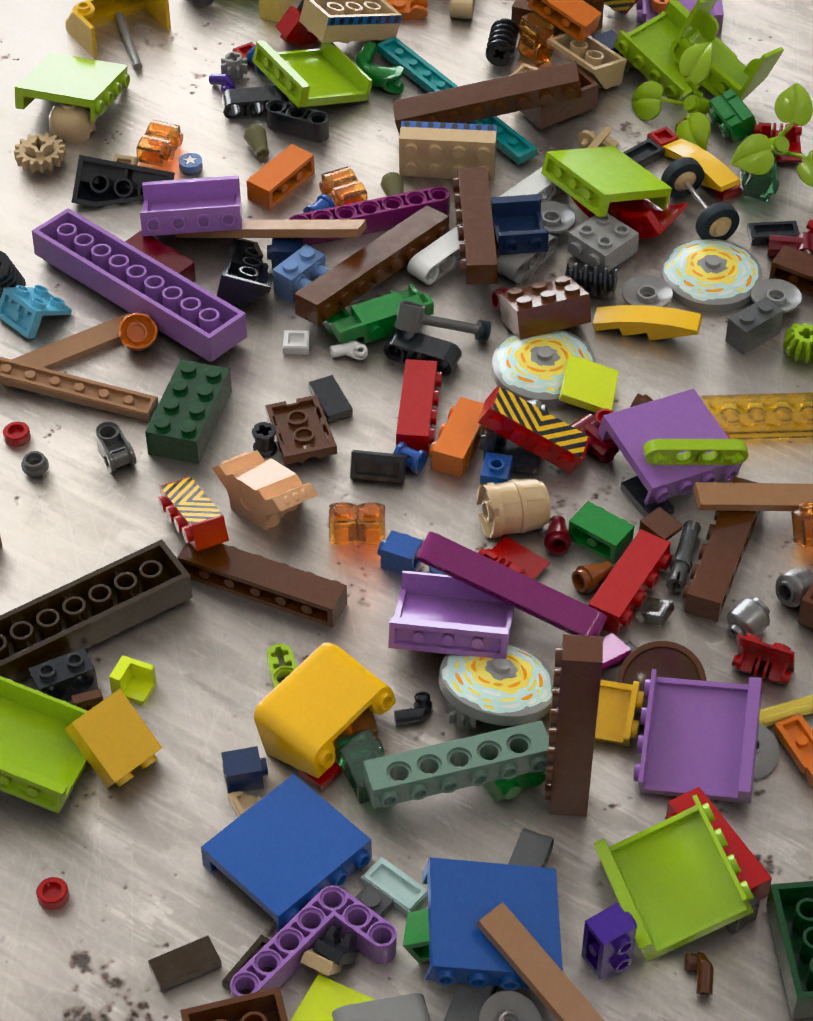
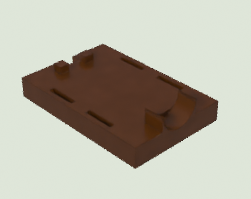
(301, 430)

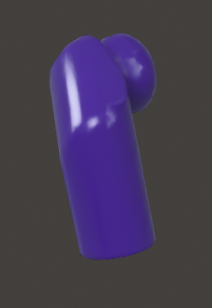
(223, 80)

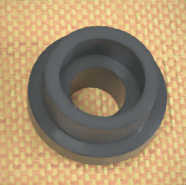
(34, 463)

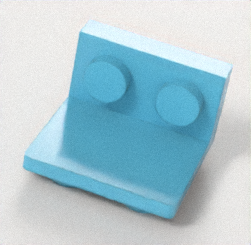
(25, 306)

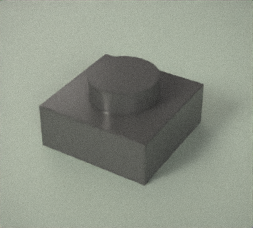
(376, 900)

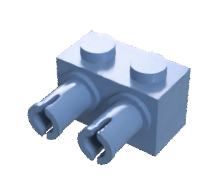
(298, 271)

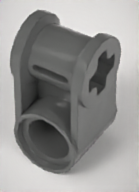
(113, 446)

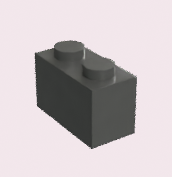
(754, 325)

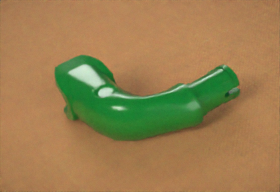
(383, 77)

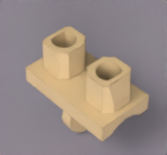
(587, 139)

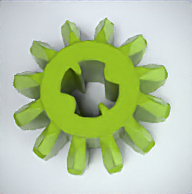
(799, 342)

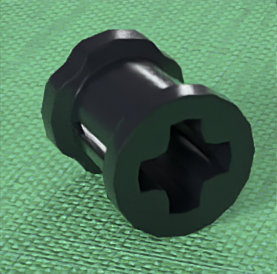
(264, 439)

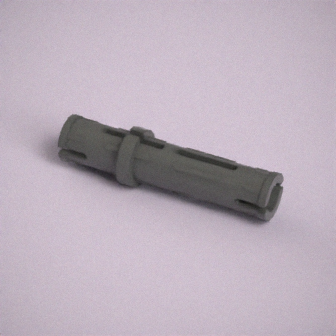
(681, 563)

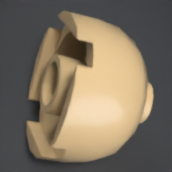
(71, 123)

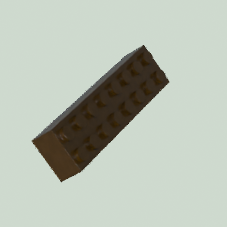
(92, 609)

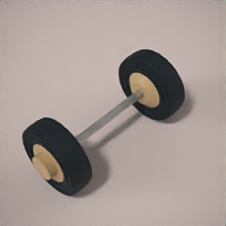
(717, 220)

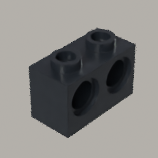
(65, 675)

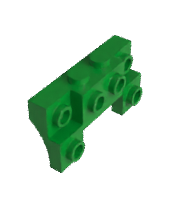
(374, 317)

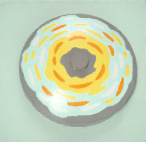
(711, 275)
(537, 364)
(498, 689)

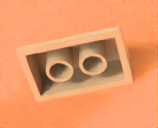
(592, 57)

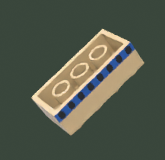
(350, 20)
(442, 148)

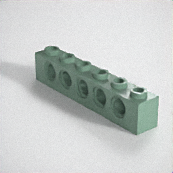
(480, 758)

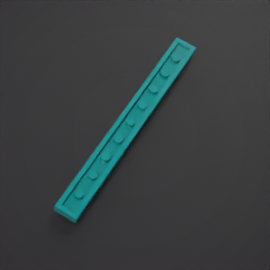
(432, 80)

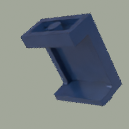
(519, 224)

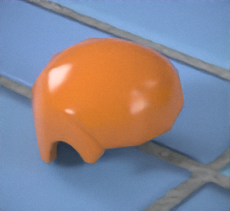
(137, 331)

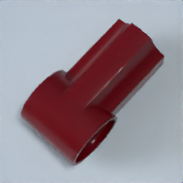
(801, 242)
(603, 450)

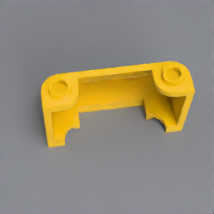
(316, 706)

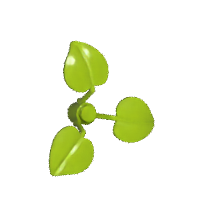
(696, 65)
(757, 151)

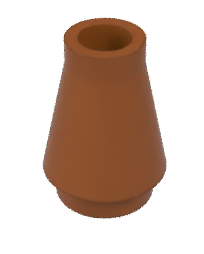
(590, 576)

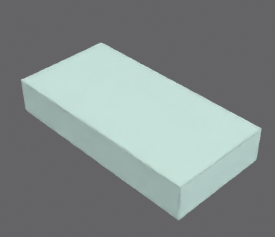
(397, 885)

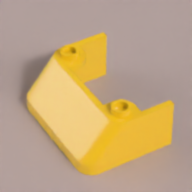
(94, 13)

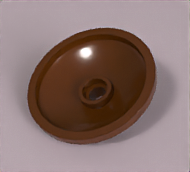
(667, 658)

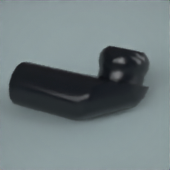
(416, 712)

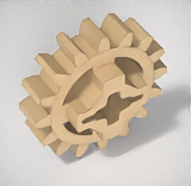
(39, 152)

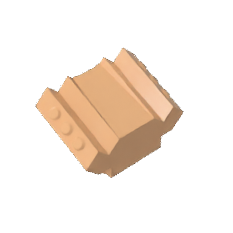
(262, 488)

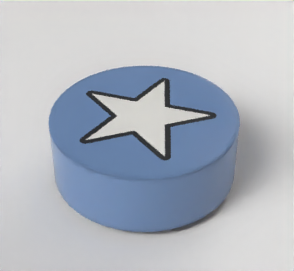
(190, 163)

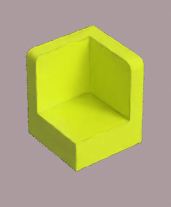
(134, 679)

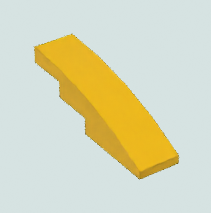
(716, 173)
(653, 320)

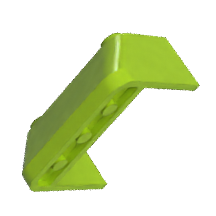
(726, 69)

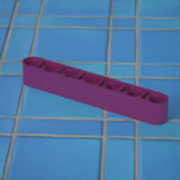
(381, 212)
(510, 586)

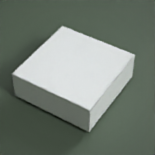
(296, 342)

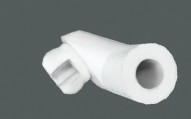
(351, 349)

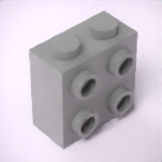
(603, 242)

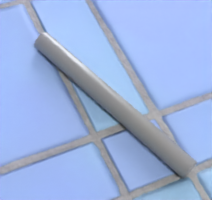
(135, 60)

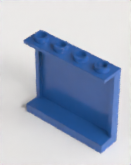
(288, 849)
(465, 893)

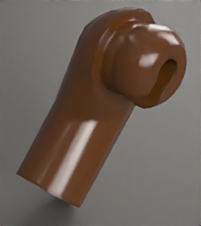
(704, 972)

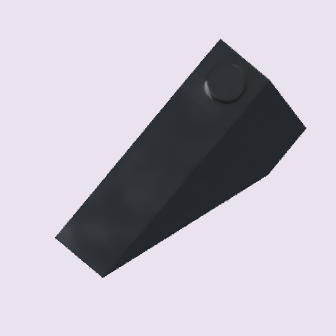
(112, 182)
(244, 274)

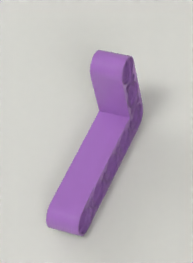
(298, 936)

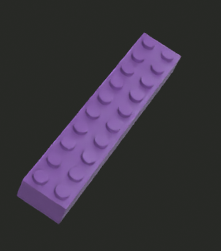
(140, 284)

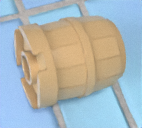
(513, 507)

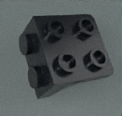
(522, 459)

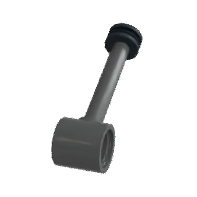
(412, 317)

